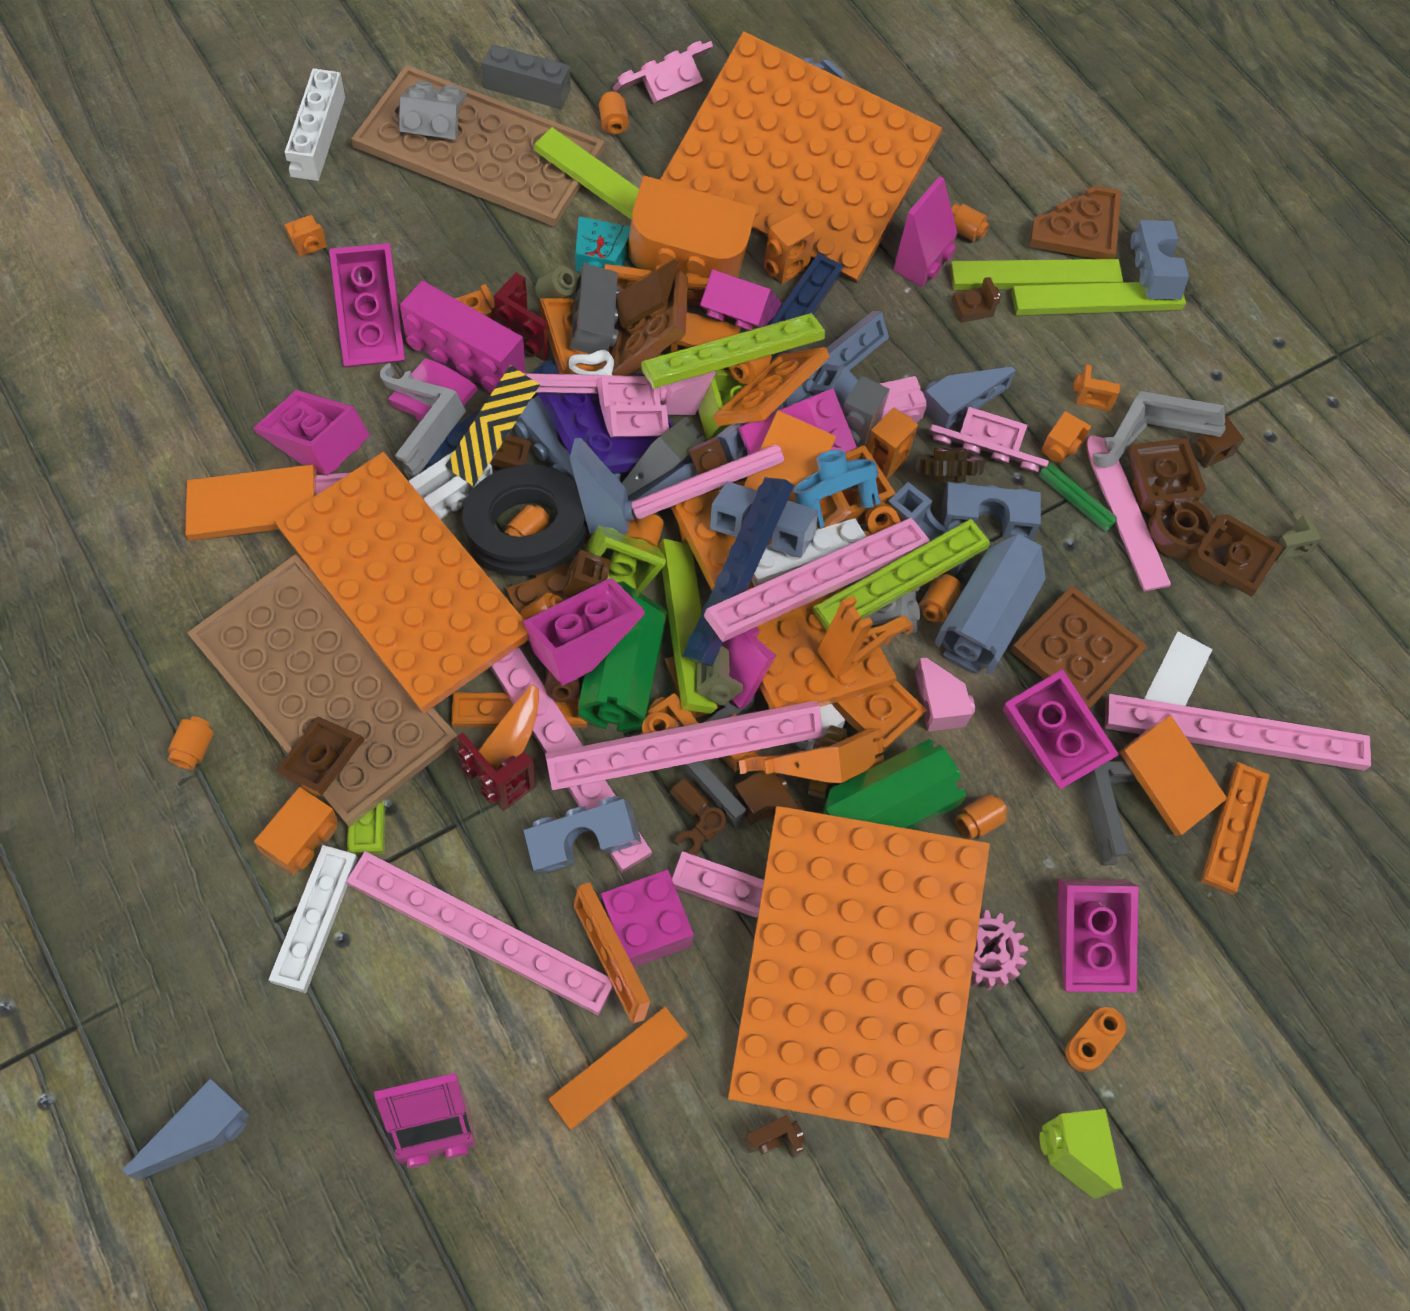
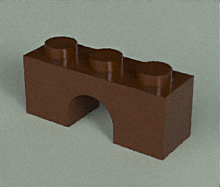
(762, 794)

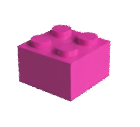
(648, 918)

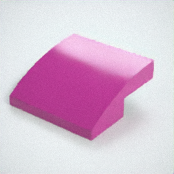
(436, 374)
(748, 663)

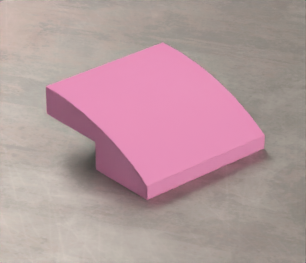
(631, 407)

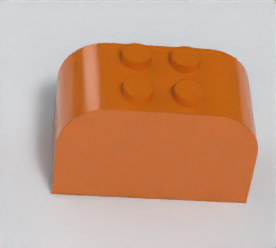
(688, 226)

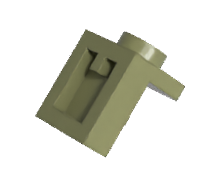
(1300, 540)
(715, 680)

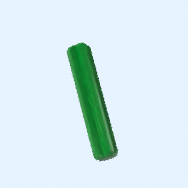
(1078, 496)

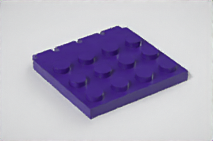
(581, 417)

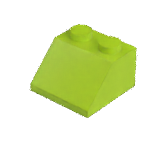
(718, 394)
(630, 558)
(1083, 1151)

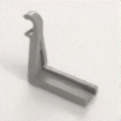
(1165, 412)
(436, 424)

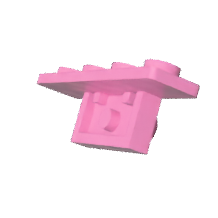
(669, 76)
(992, 435)

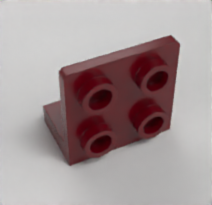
(513, 314)
(503, 786)

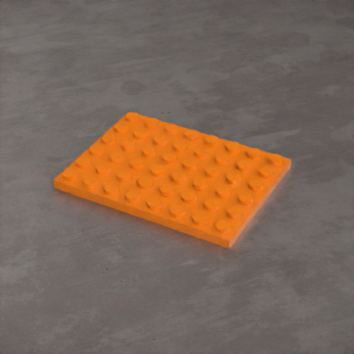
(807, 145)
(860, 972)

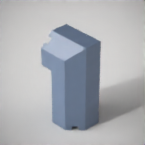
(993, 604)

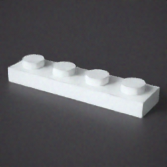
(823, 543)
(313, 919)

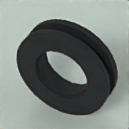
(528, 553)

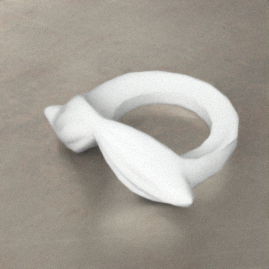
(595, 358)

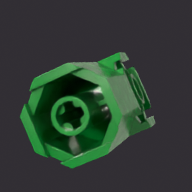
(623, 681)
(901, 790)

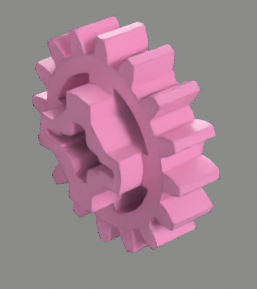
(999, 960)

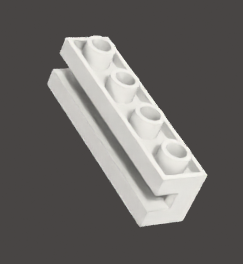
(315, 124)
(443, 488)

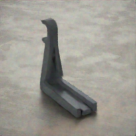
(663, 455)
(709, 784)
(1104, 810)

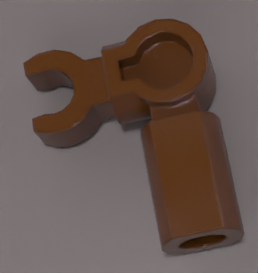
(711, 820)

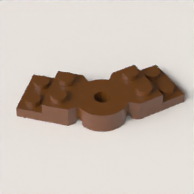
(1217, 548)

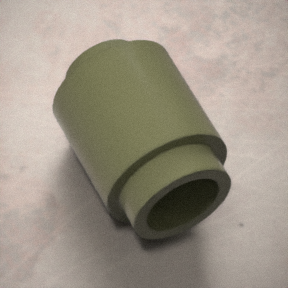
(556, 283)

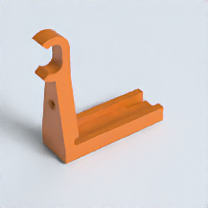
(845, 637)
(824, 764)

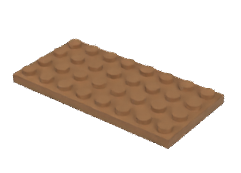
(488, 157)
(301, 659)

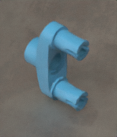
(836, 475)

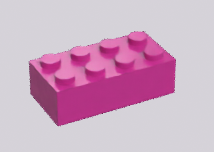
(460, 336)

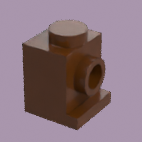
(1213, 449)
(585, 573)

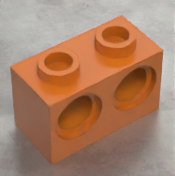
(789, 248)
(891, 441)

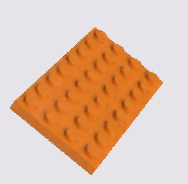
(404, 581)
(798, 670)

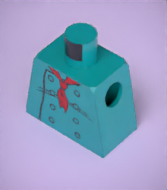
(601, 243)

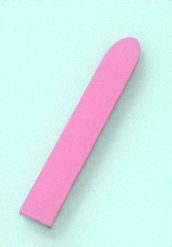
(1129, 520)

